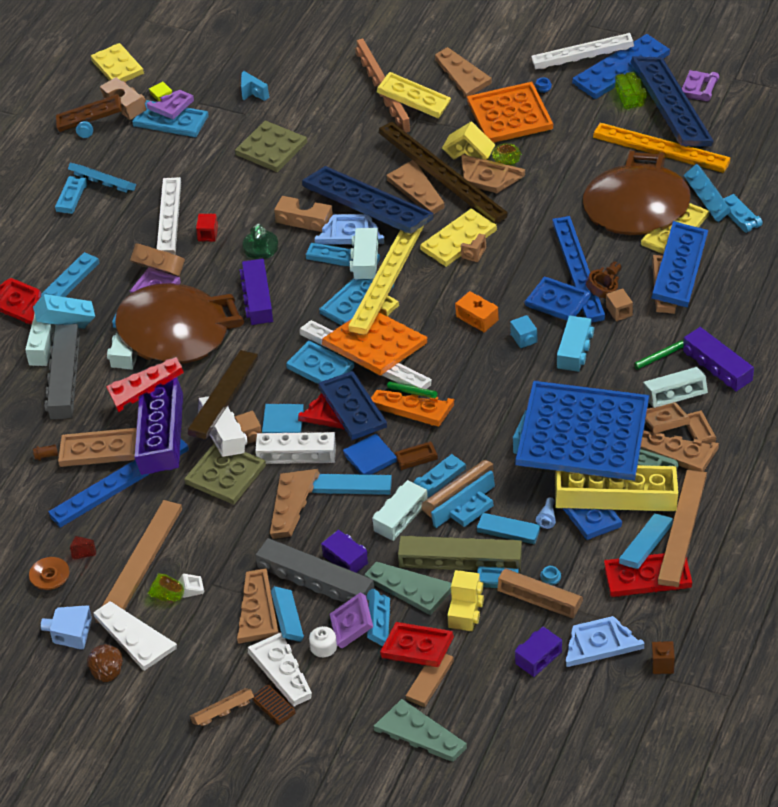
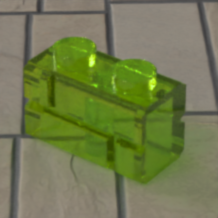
(630, 90)

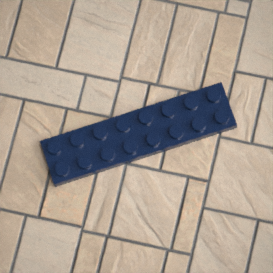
(671, 101)
(367, 199)

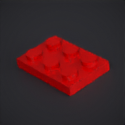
(417, 644)

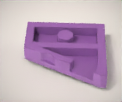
(171, 104)

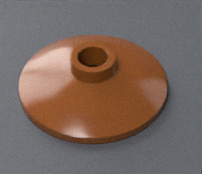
(49, 573)

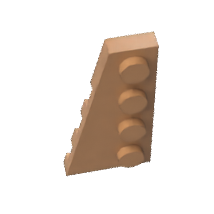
(465, 75)
(416, 186)
(689, 454)
(290, 499)

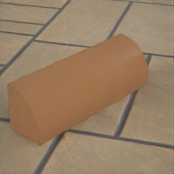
(456, 486)
(539, 593)

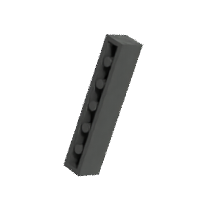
(63, 371)
(311, 572)

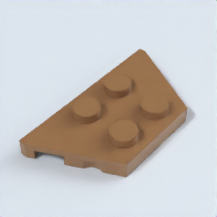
(489, 174)

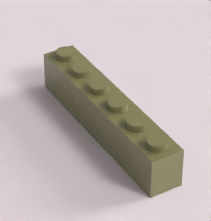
(458, 553)

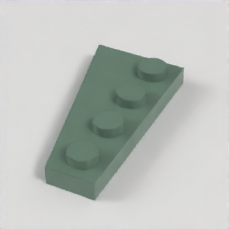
(414, 588)
(420, 731)

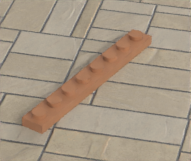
(377, 75)

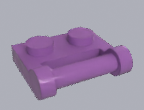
(694, 84)

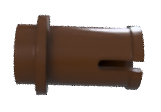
(44, 452)

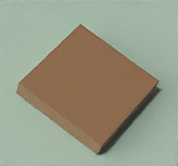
(666, 417)

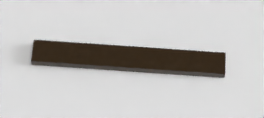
(222, 394)

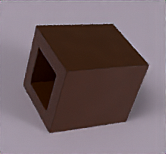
(663, 657)

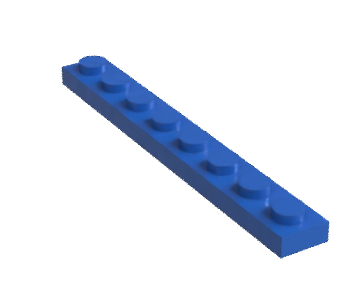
(577, 265)
(100, 492)

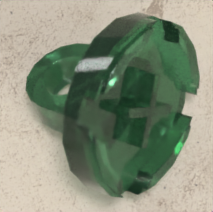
(260, 243)

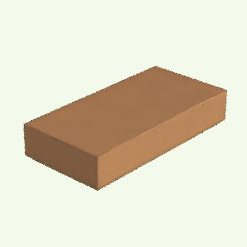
(700, 428)

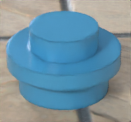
(84, 129)
(550, 575)

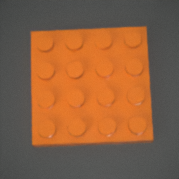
(510, 112)
(381, 348)

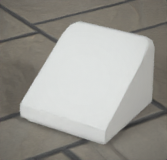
(191, 584)

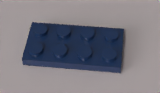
(352, 405)

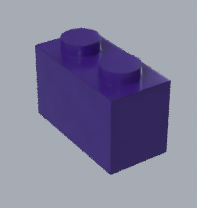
(344, 552)
(538, 651)

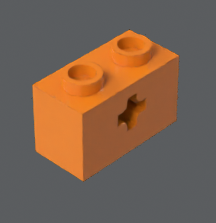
(477, 311)

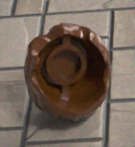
(105, 662)

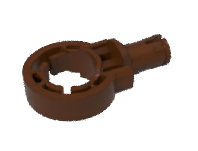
(605, 278)

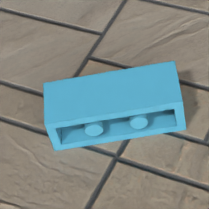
(63, 311)
(574, 343)

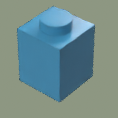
(523, 331)

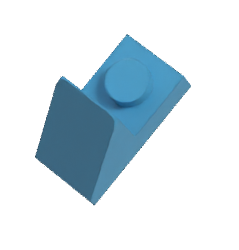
(252, 85)

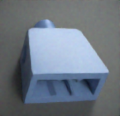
(69, 626)

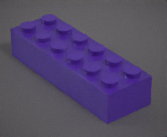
(159, 428)

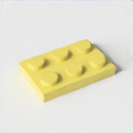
(117, 63)

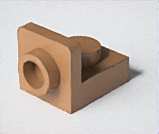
(475, 250)

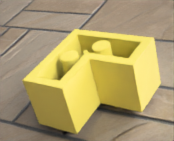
(470, 141)
(465, 601)

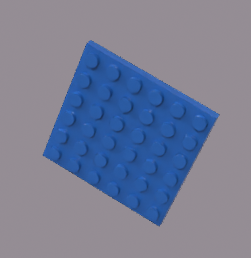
(583, 430)

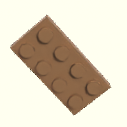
(97, 447)

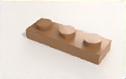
(222, 707)

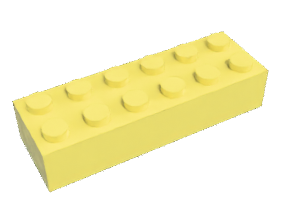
(652, 490)

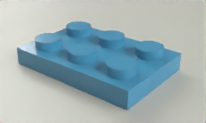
(318, 363)

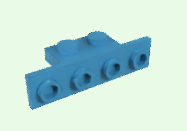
(466, 504)

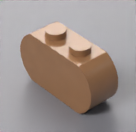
(157, 259)

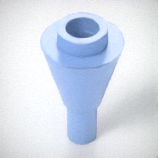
(546, 517)

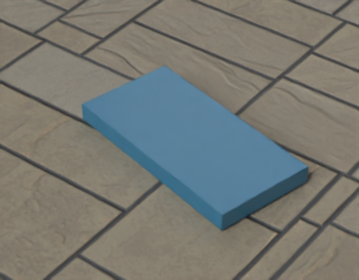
(186, 123)
(346, 302)

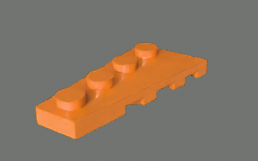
(425, 410)

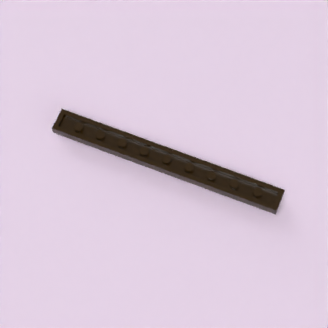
(443, 173)

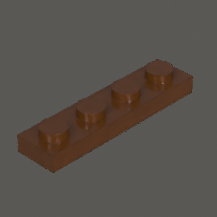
(89, 112)

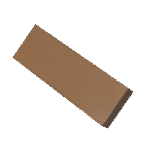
(428, 681)

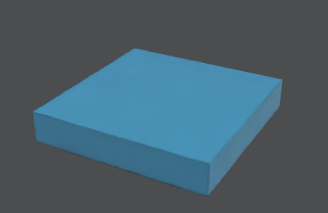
(282, 418)

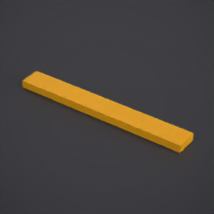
(655, 145)

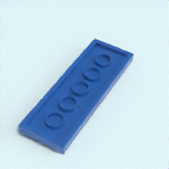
(601, 77)
(680, 264)

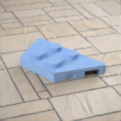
(342, 228)
(599, 641)

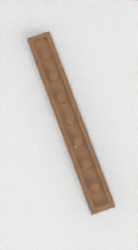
(682, 528)
(143, 554)

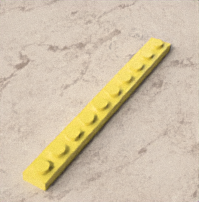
(383, 282)

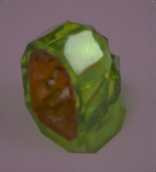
(506, 154)
(166, 588)

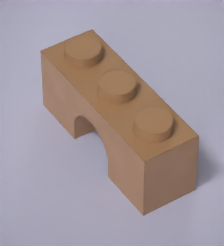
(131, 102)
(289, 213)

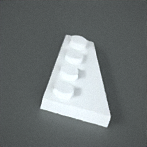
(135, 637)
(279, 665)

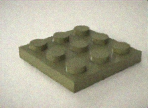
(271, 146)
(225, 476)

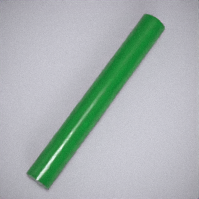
(658, 355)
(412, 390)

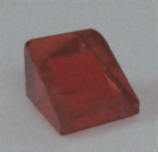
(82, 548)

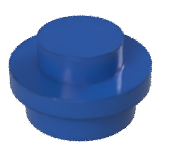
(543, 85)

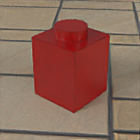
(207, 227)

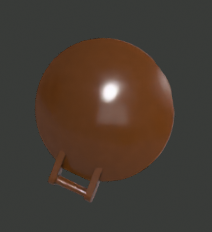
(637, 196)
(174, 322)

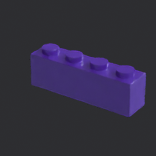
(257, 292)
(718, 359)

